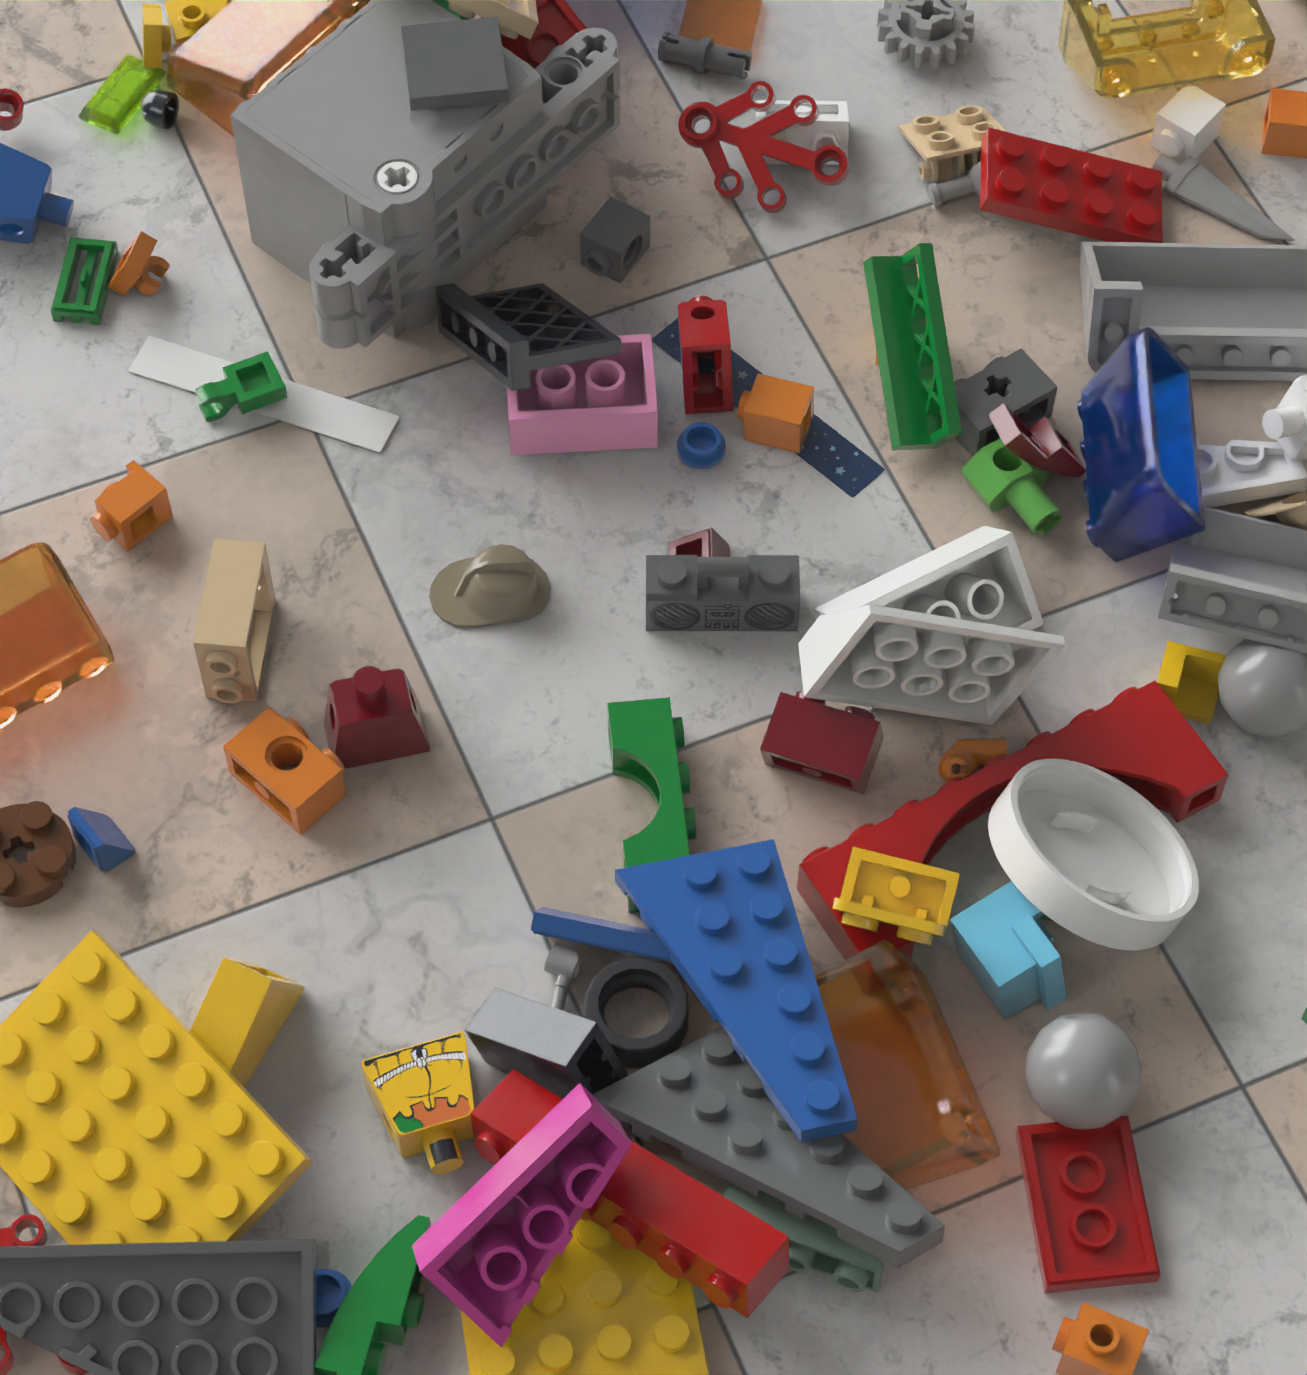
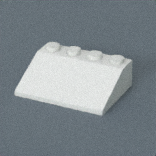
(921, 662)

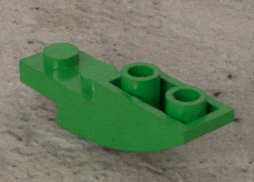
(376, 1308)

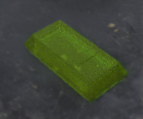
(121, 94)

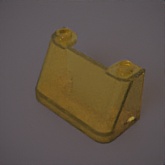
(1165, 47)

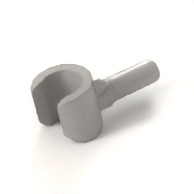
(566, 966)

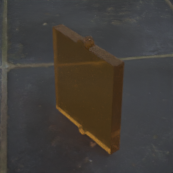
(726, 21)

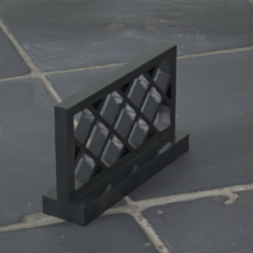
(520, 330)

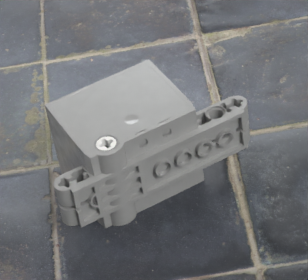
(399, 199)

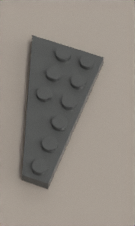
(728, 1126)

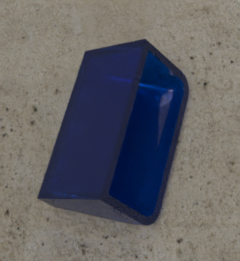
(1140, 449)

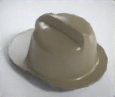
(490, 588)

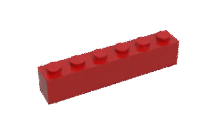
(654, 1207)

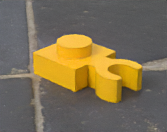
(155, 36)

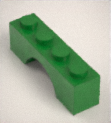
(644, 750)

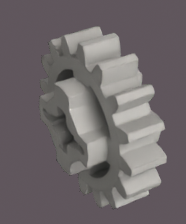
(926, 30)

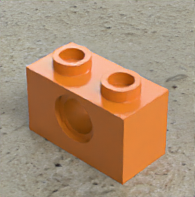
(296, 794)

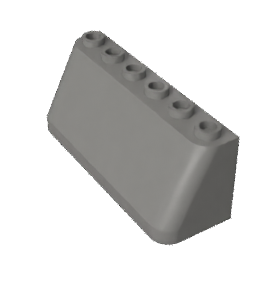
(1215, 305)

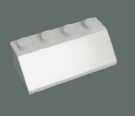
(966, 579)

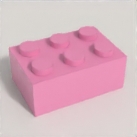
(588, 404)

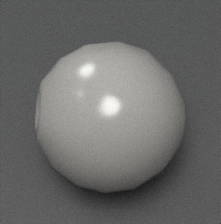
(1264, 688)
(1083, 1070)

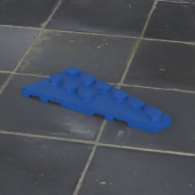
(747, 962)

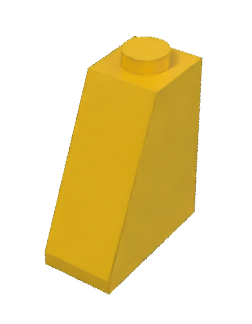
(244, 1014)

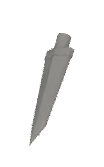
(1205, 191)

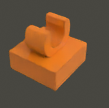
(136, 264)

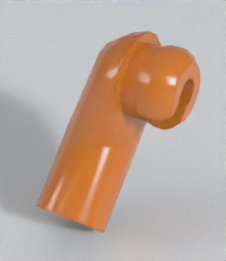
(968, 755)

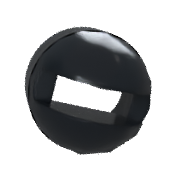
(160, 108)

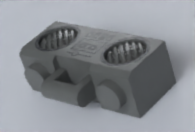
(722, 593)

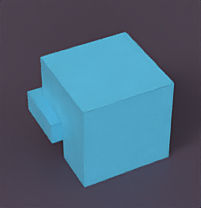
(1009, 951)

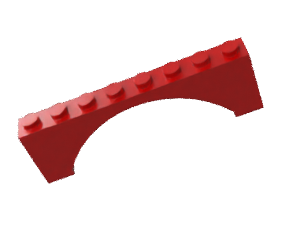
(1134, 739)

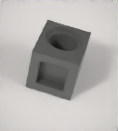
(615, 240)

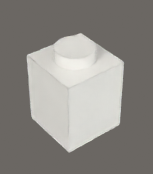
(1187, 124)

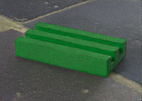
(79, 309)

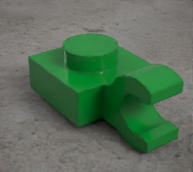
(246, 383)

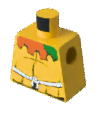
(425, 1099)

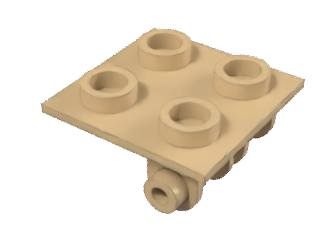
(948, 140)

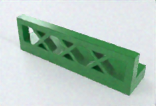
(910, 349)

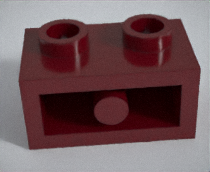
(822, 741)

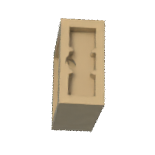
(234, 620)

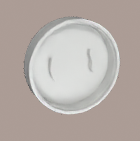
(1093, 854)

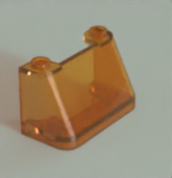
(247, 48)
(903, 1070)

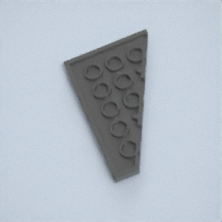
(166, 1305)

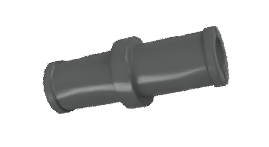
(704, 55)

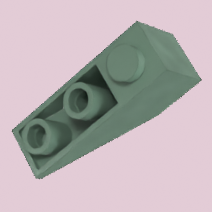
(813, 1243)

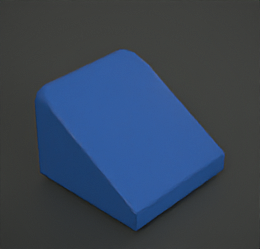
(100, 838)

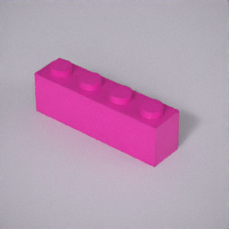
(522, 1213)

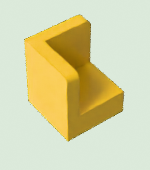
(1191, 680)

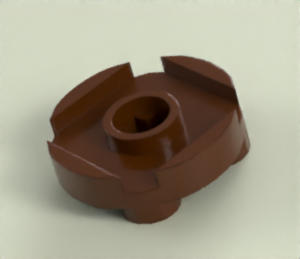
(49, 862)

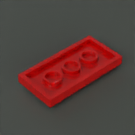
(1069, 189)

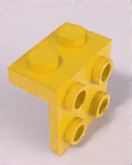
(897, 894)

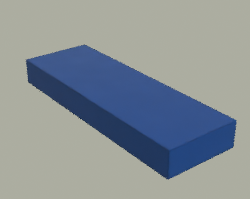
(599, 933)

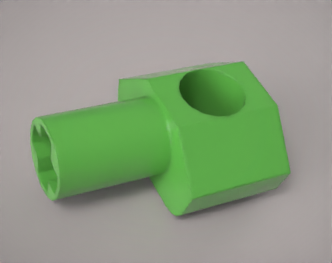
(1008, 480)

